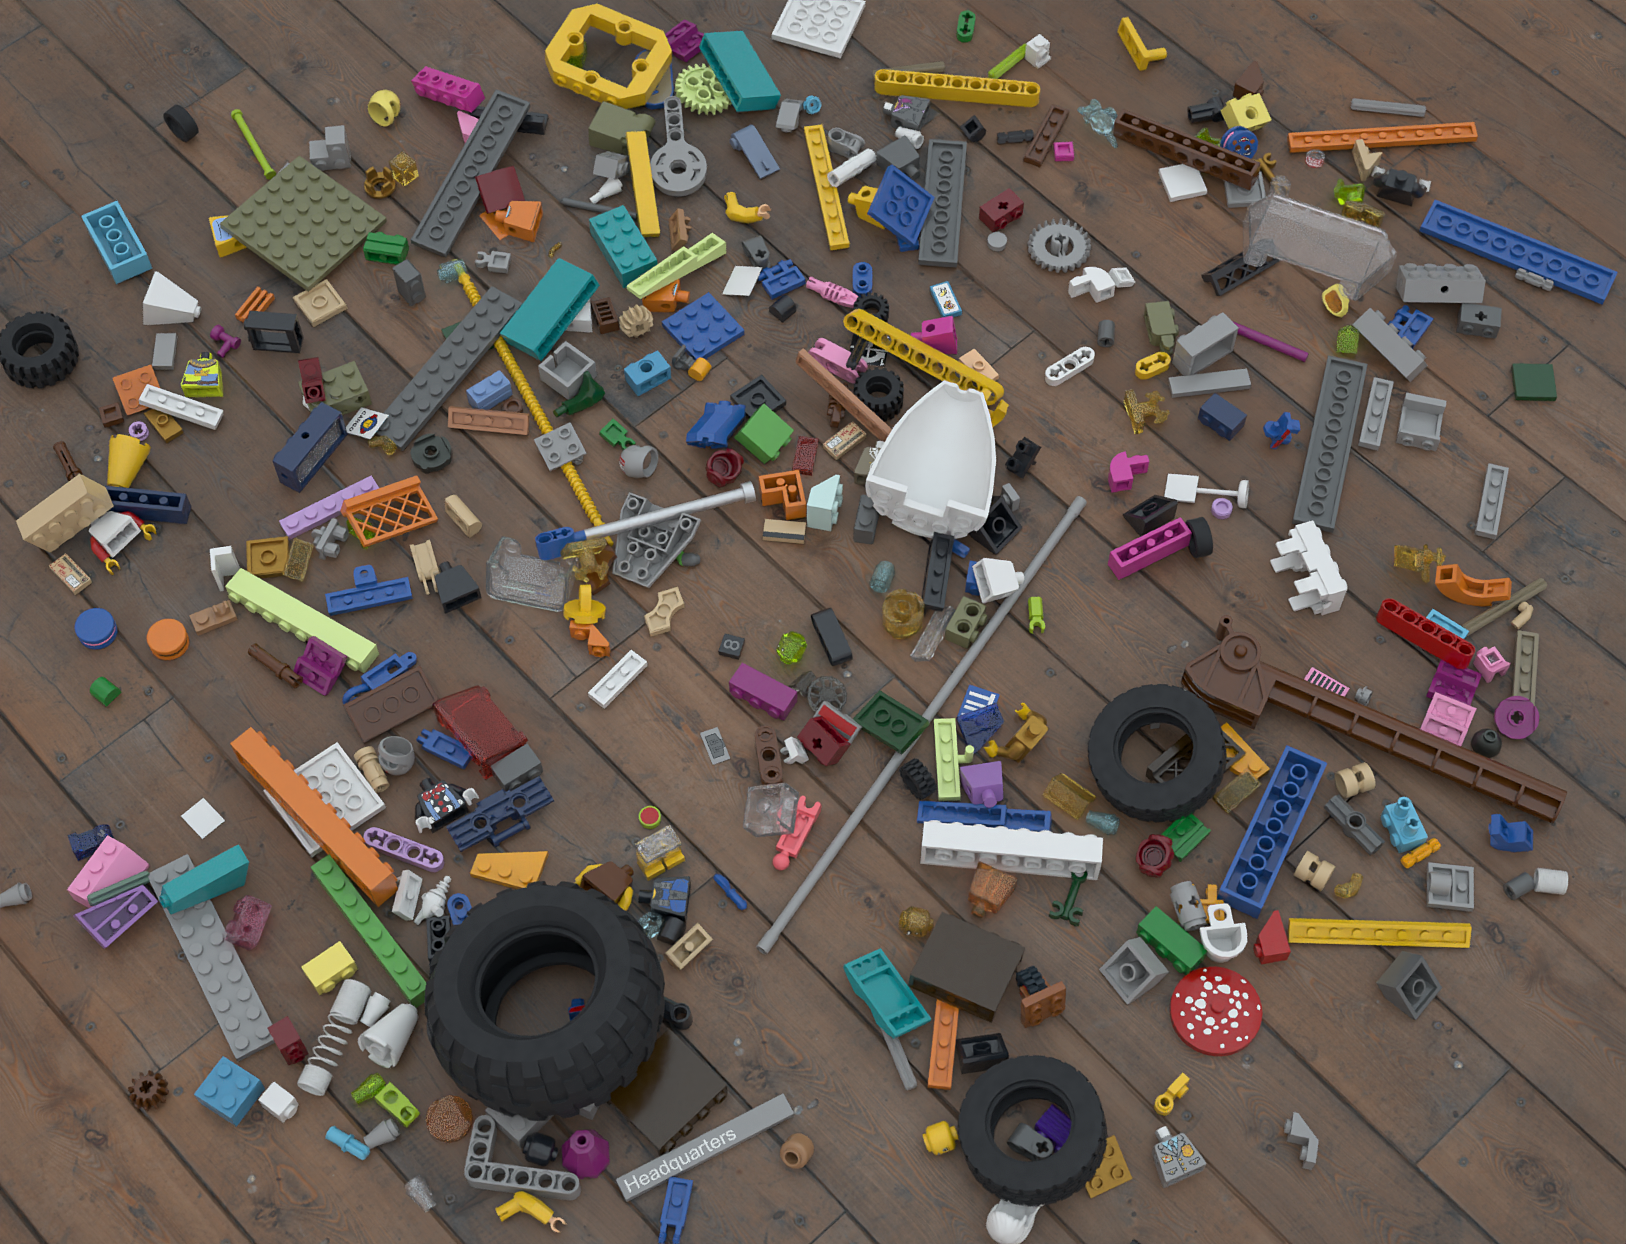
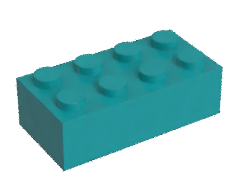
(622, 244)

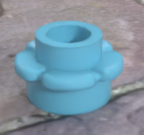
(816, 104)

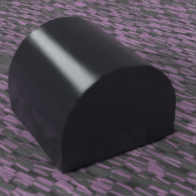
(973, 129)
(783, 308)
(671, 930)

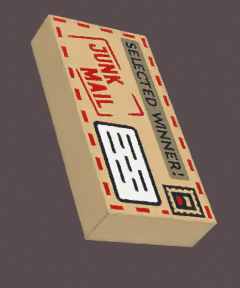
(844, 440)
(70, 574)

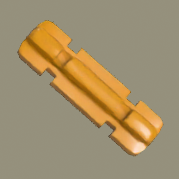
(1420, 853)

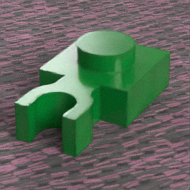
(616, 434)

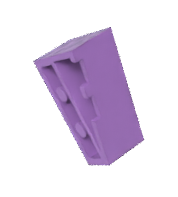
(114, 916)

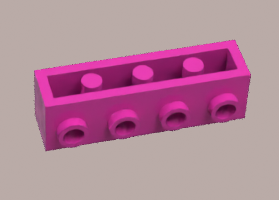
(448, 89)
(1149, 548)

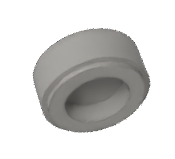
(997, 241)

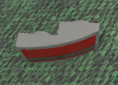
(841, 722)

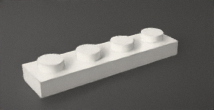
(181, 407)

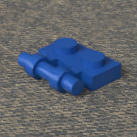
(783, 282)
(1415, 324)

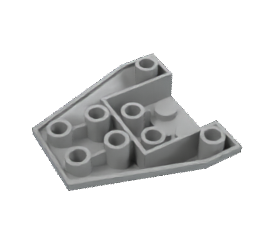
(650, 549)

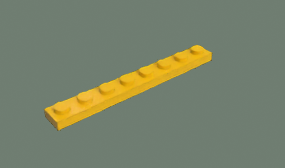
(827, 193)
(1379, 933)

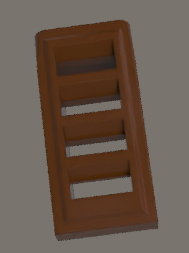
(606, 326)

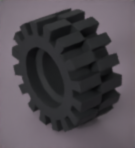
(873, 301)
(917, 779)

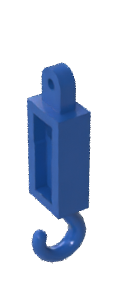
(380, 675)

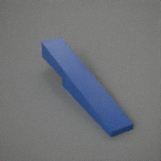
(991, 817)

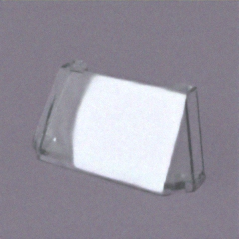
(1317, 241)

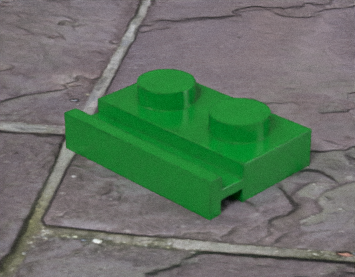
(1186, 835)

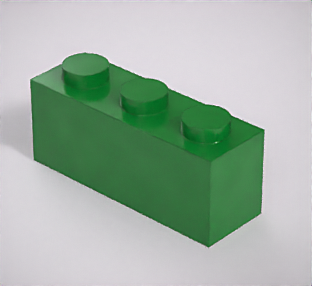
(1171, 941)

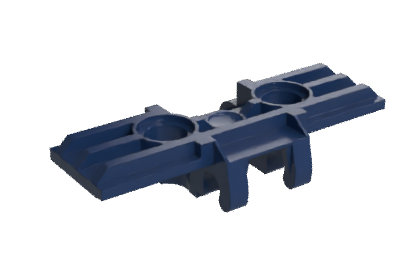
(496, 809)

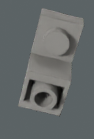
(789, 115)
(1300, 1133)

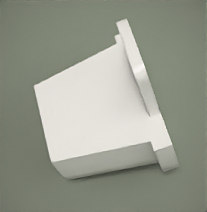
(1223, 938)

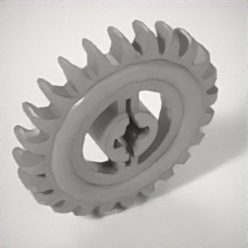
(1060, 237)

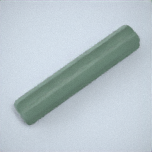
(118, 888)

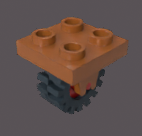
(1038, 997)

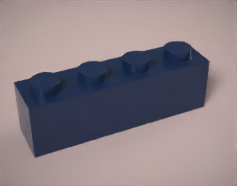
(151, 504)

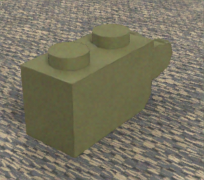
(1160, 325)

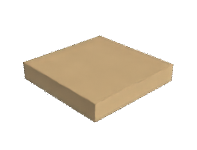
(320, 303)

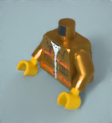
(1023, 739)

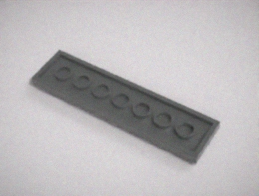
(945, 182)

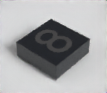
(731, 646)

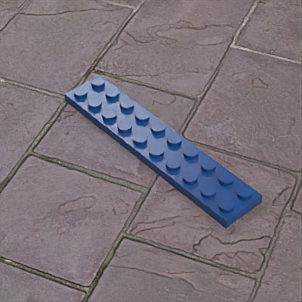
(1518, 251)

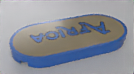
(663, 89)

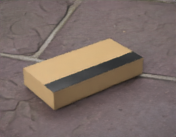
(784, 531)

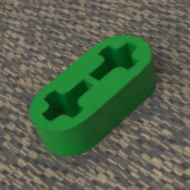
(965, 26)

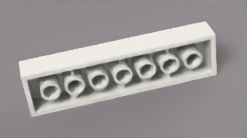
(1011, 849)

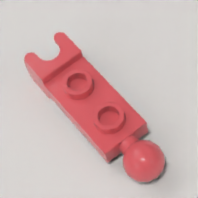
(792, 843)

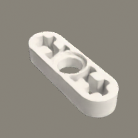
(1074, 359)

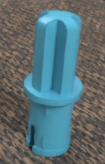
(347, 1143)

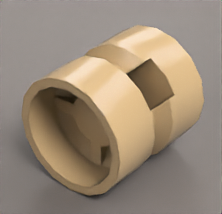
(1356, 780)
(1320, 876)

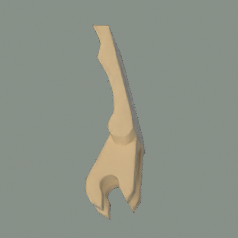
(425, 563)

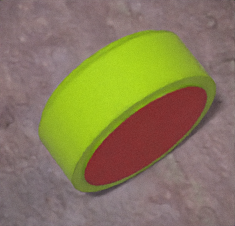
(649, 817)

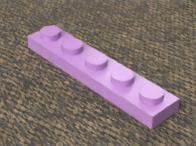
(324, 509)

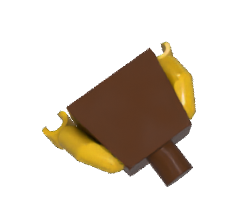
(610, 881)

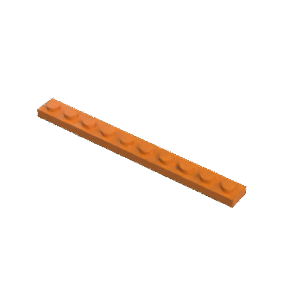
(1383, 137)

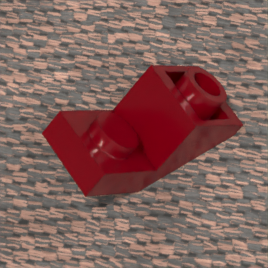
(312, 380)

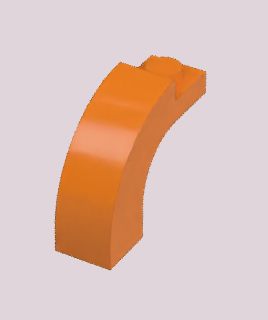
(1471, 591)

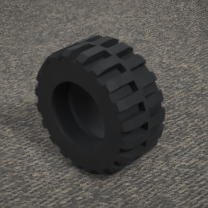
(42, 369)

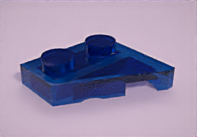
(980, 725)

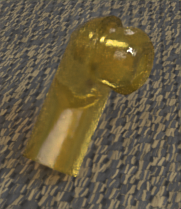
(1349, 889)

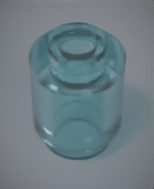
(451, 270)
(882, 576)

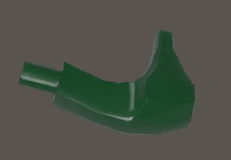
(589, 394)

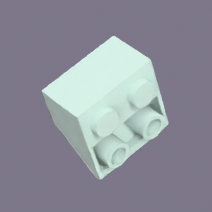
(824, 504)

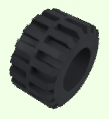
(880, 381)

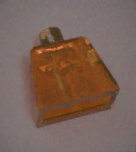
(990, 889)

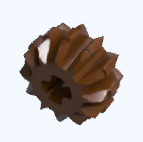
(157, 1090)

